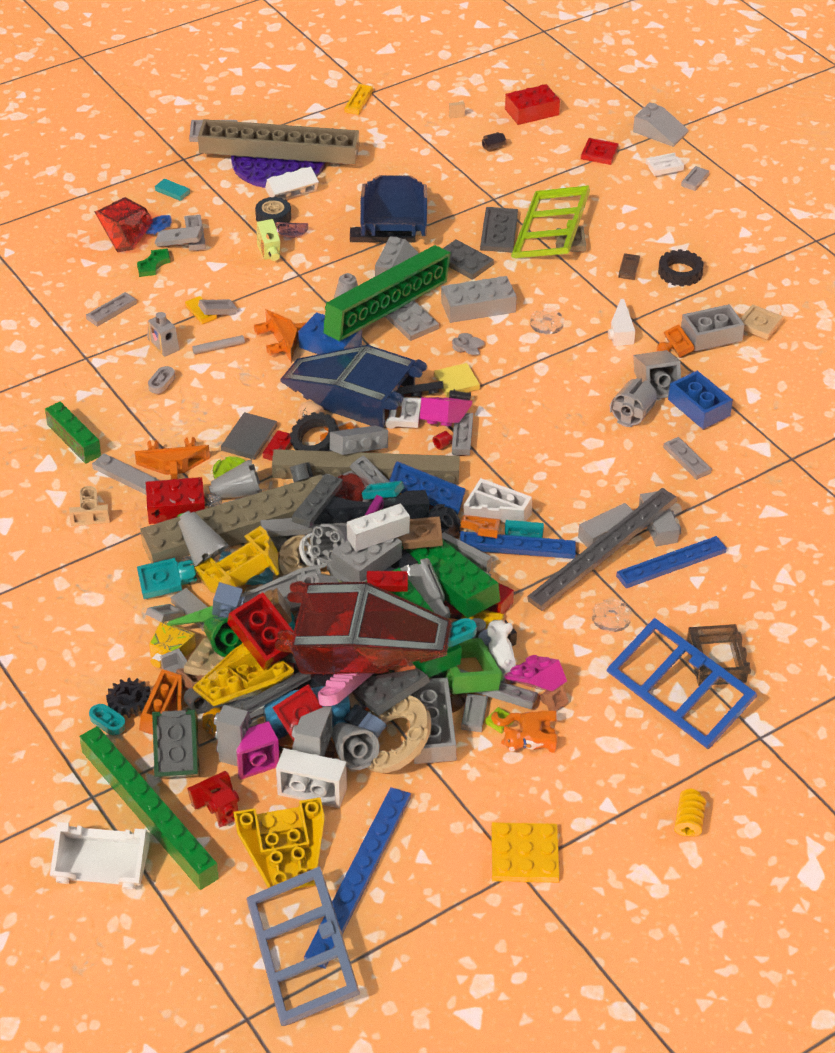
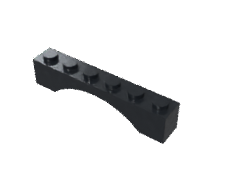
(344, 510)

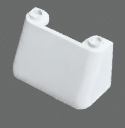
(99, 855)

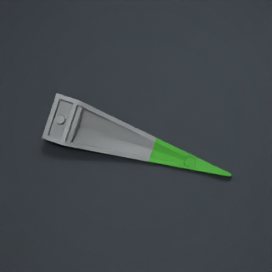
(282, 583)

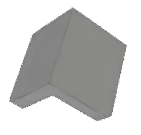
(173, 660)

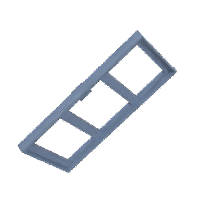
(327, 929)

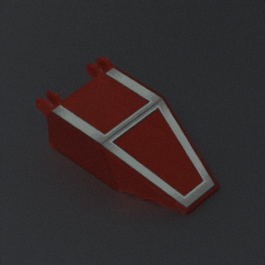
(360, 629)

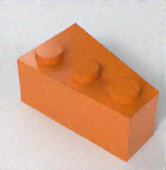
(164, 697)

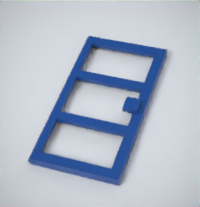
(697, 660)

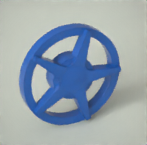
(159, 224)

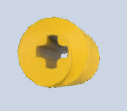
(690, 813)

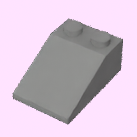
(659, 125)

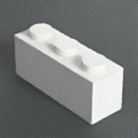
(292, 184)
(378, 527)

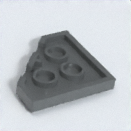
(387, 690)

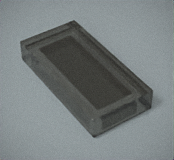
(629, 266)

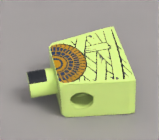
(268, 247)

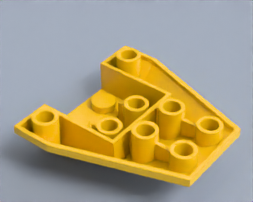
(239, 678)
(283, 840)

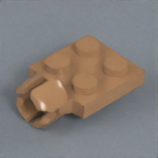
(423, 533)

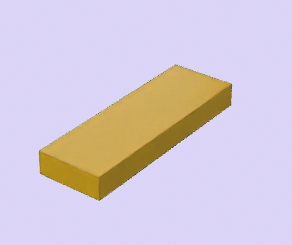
(358, 99)

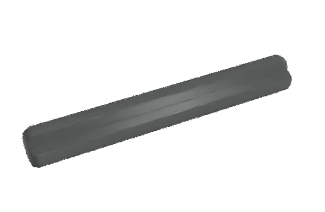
(275, 692)

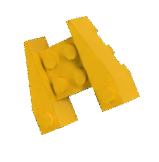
(242, 564)

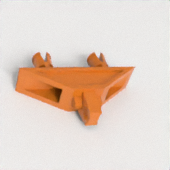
(284, 332)
(172, 460)

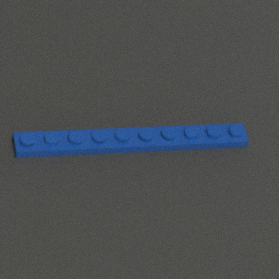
(363, 866)

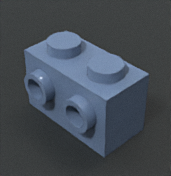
(226, 600)

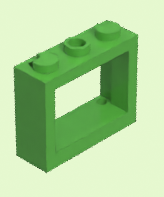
(479, 681)

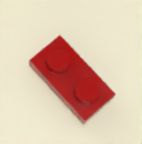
(280, 441)
(389, 580)

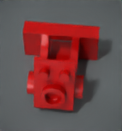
(221, 802)

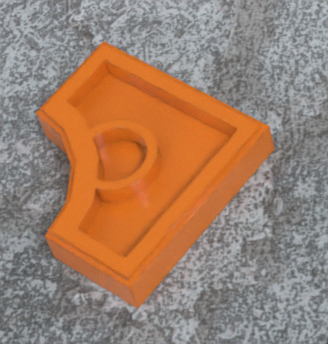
(481, 525)

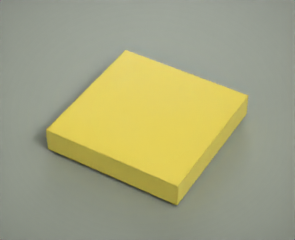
(458, 378)

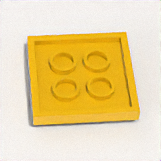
(524, 852)

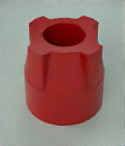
(442, 440)

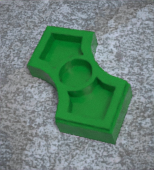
(150, 265)

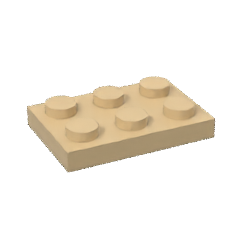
(202, 659)

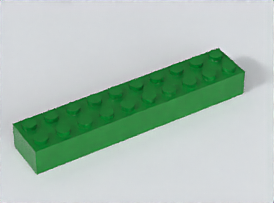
(386, 292)

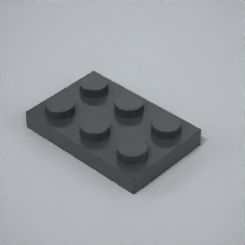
(467, 259)

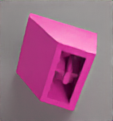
(538, 673)

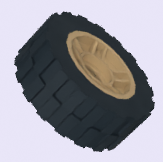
(273, 208)

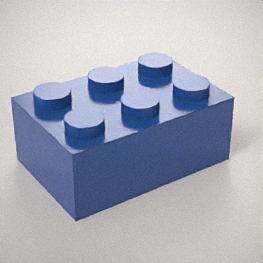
(314, 340)
(700, 399)

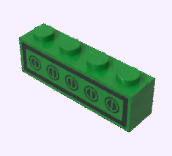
(73, 432)

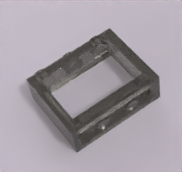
(720, 634)

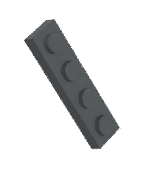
(317, 500)

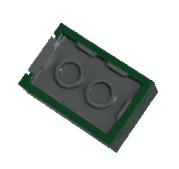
(176, 744)

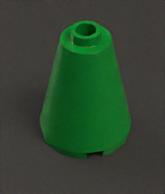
(221, 635)

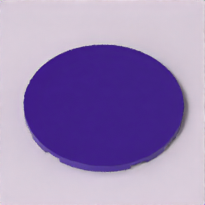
(259, 169)

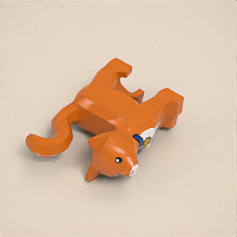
(534, 730)

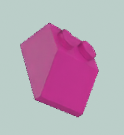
(443, 410)
(257, 751)

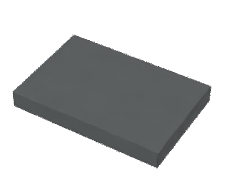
(249, 435)

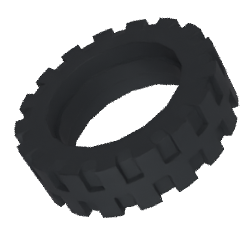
(680, 257)
(309, 422)

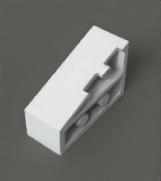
(497, 502)

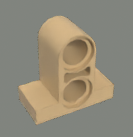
(89, 511)

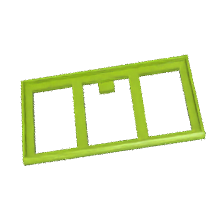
(572, 225)

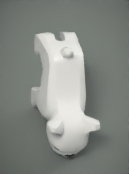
(500, 645)

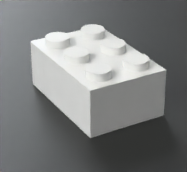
(310, 777)

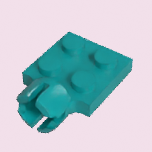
(165, 577)

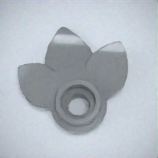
(467, 343)

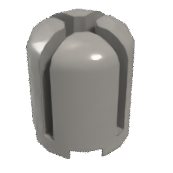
(633, 402)
(425, 580)

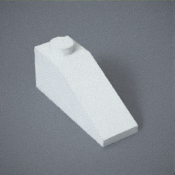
(622, 328)

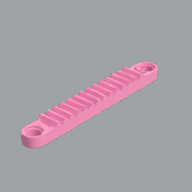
(340, 687)

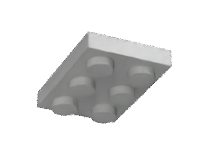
(412, 321)

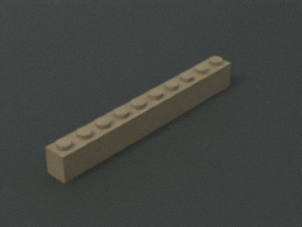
(336, 464)

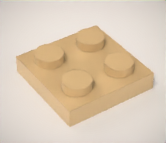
(761, 321)

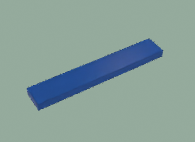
(521, 545)
(671, 562)

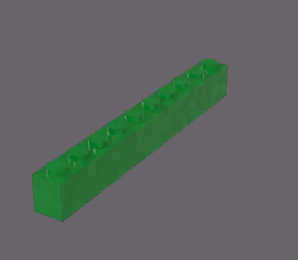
(149, 808)

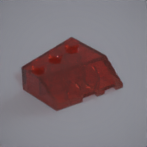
(124, 223)

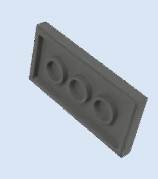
(499, 229)

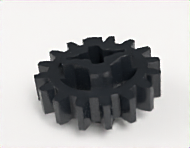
(128, 697)

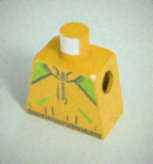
(168, 639)

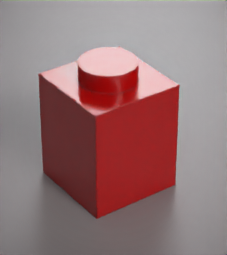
(506, 600)

